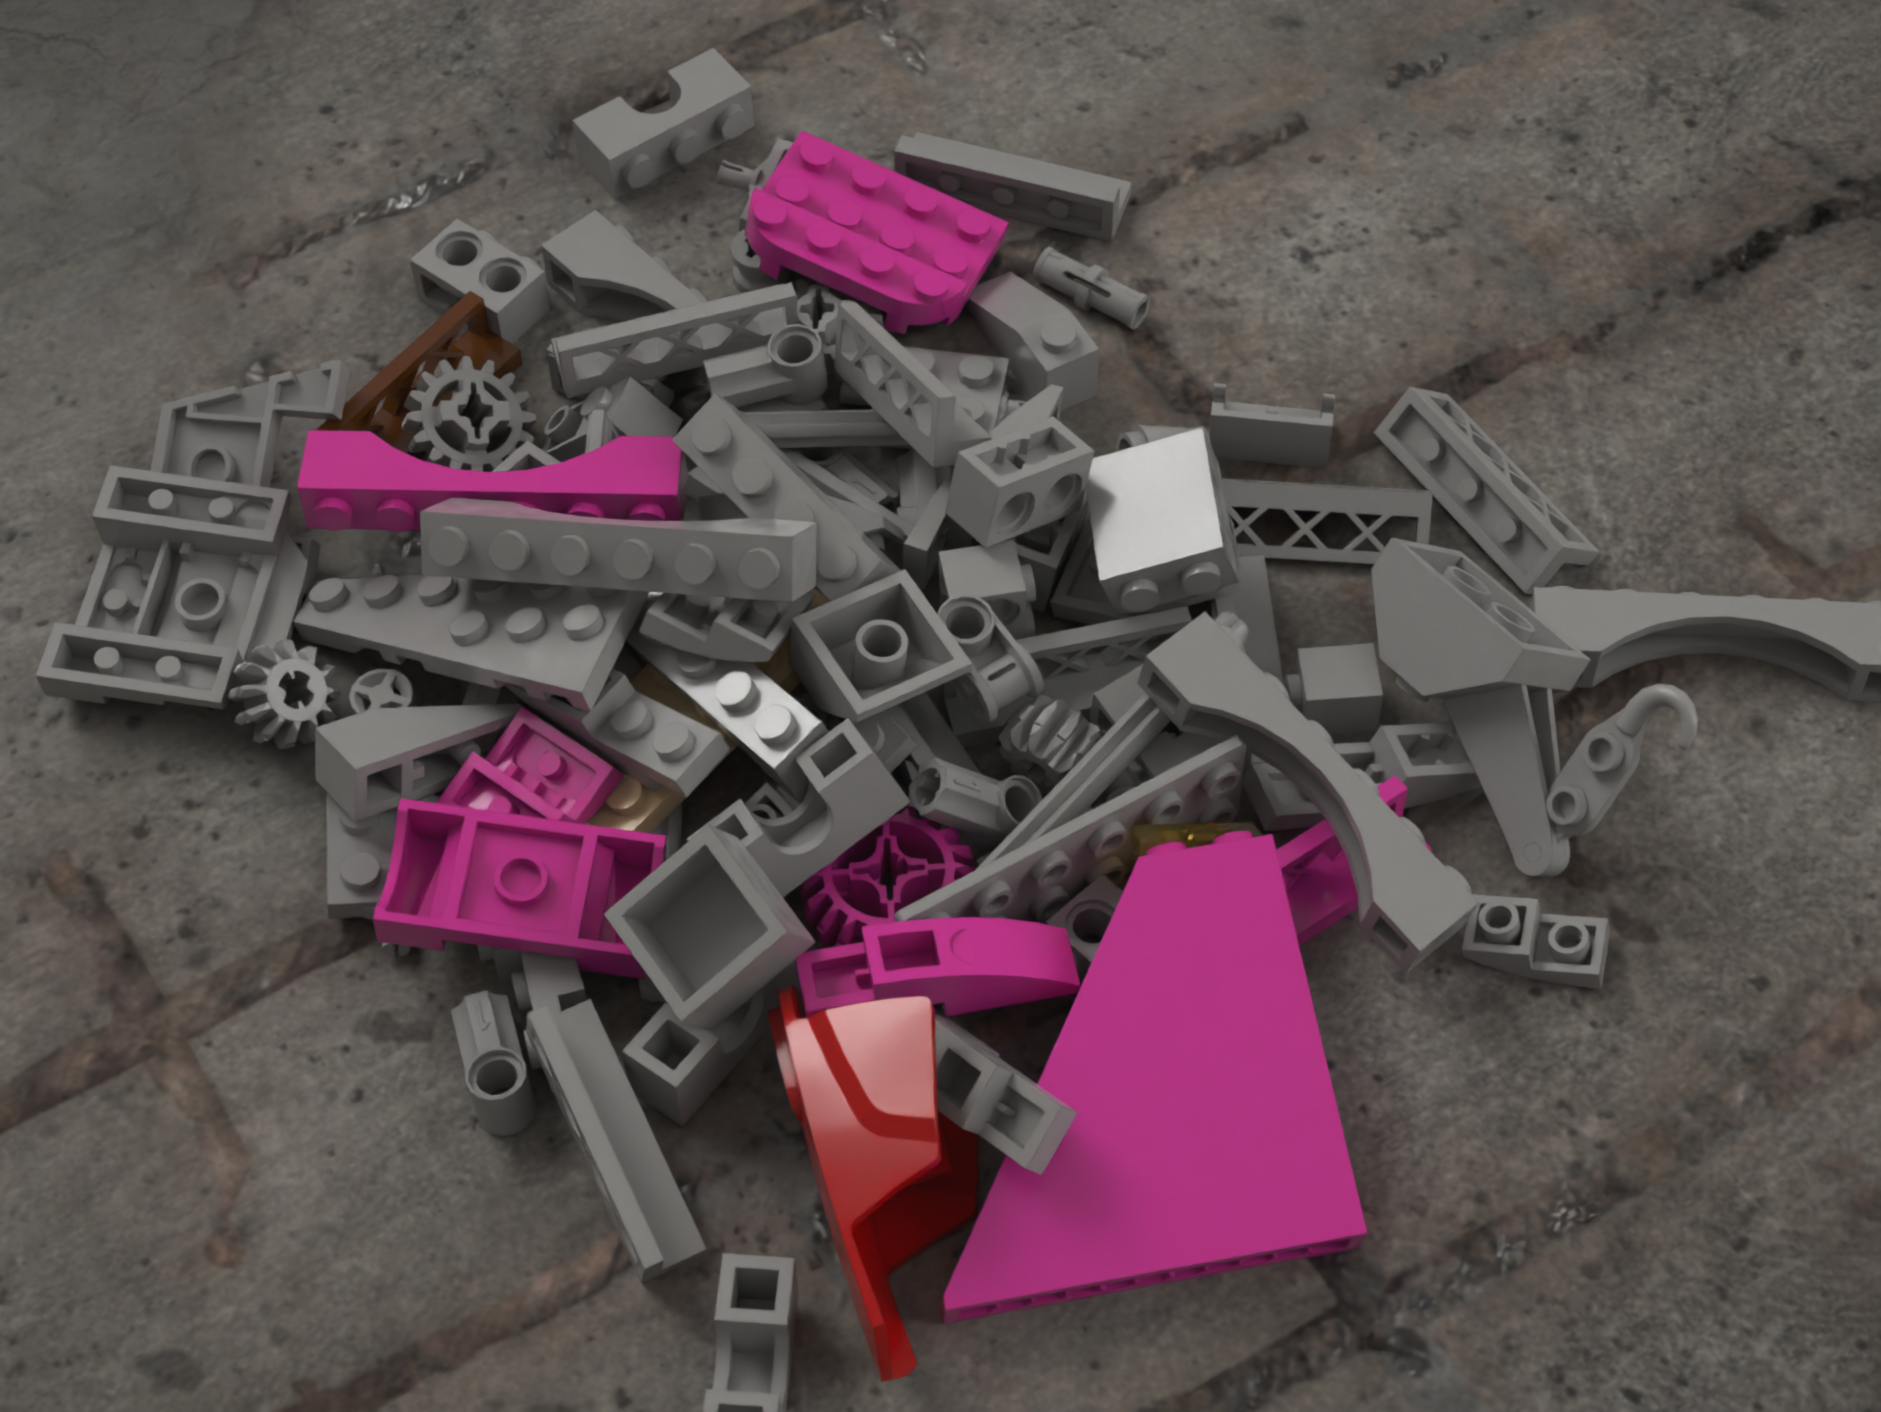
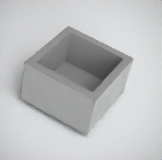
(709, 928)

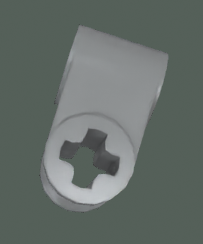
(1000, 665)

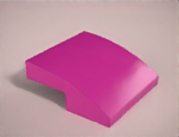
(534, 775)

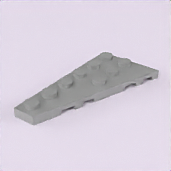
(479, 629)

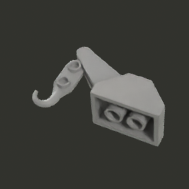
(1495, 668)

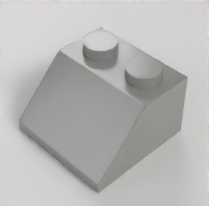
(873, 649)

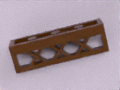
(432, 346)

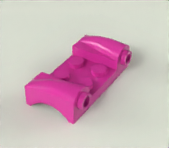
(512, 883)

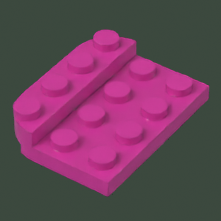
(871, 234)

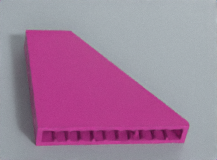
(1197, 1102)

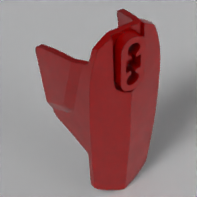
(879, 1148)

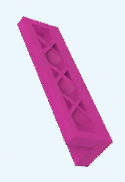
(1319, 873)

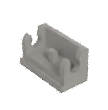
(1271, 432)

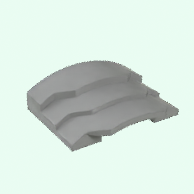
(178, 592)

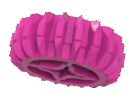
(853, 887)

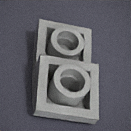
(1544, 947)

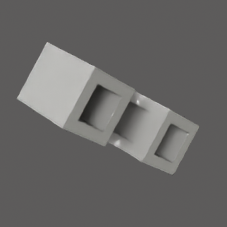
(633, 147)
(844, 802)
(682, 1064)
(753, 1334)

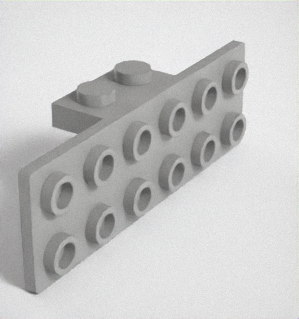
(1060, 864)

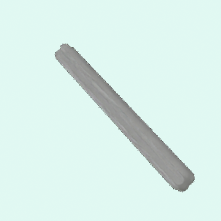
(1099, 766)

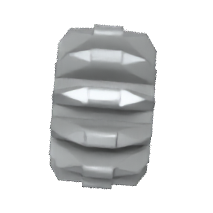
(265, 698)
(1046, 741)

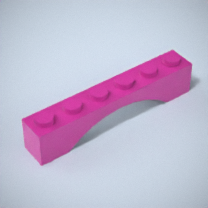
(369, 485)

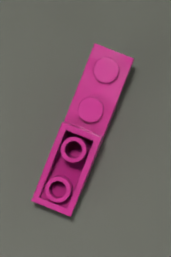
(952, 961)

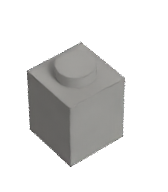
(1337, 687)

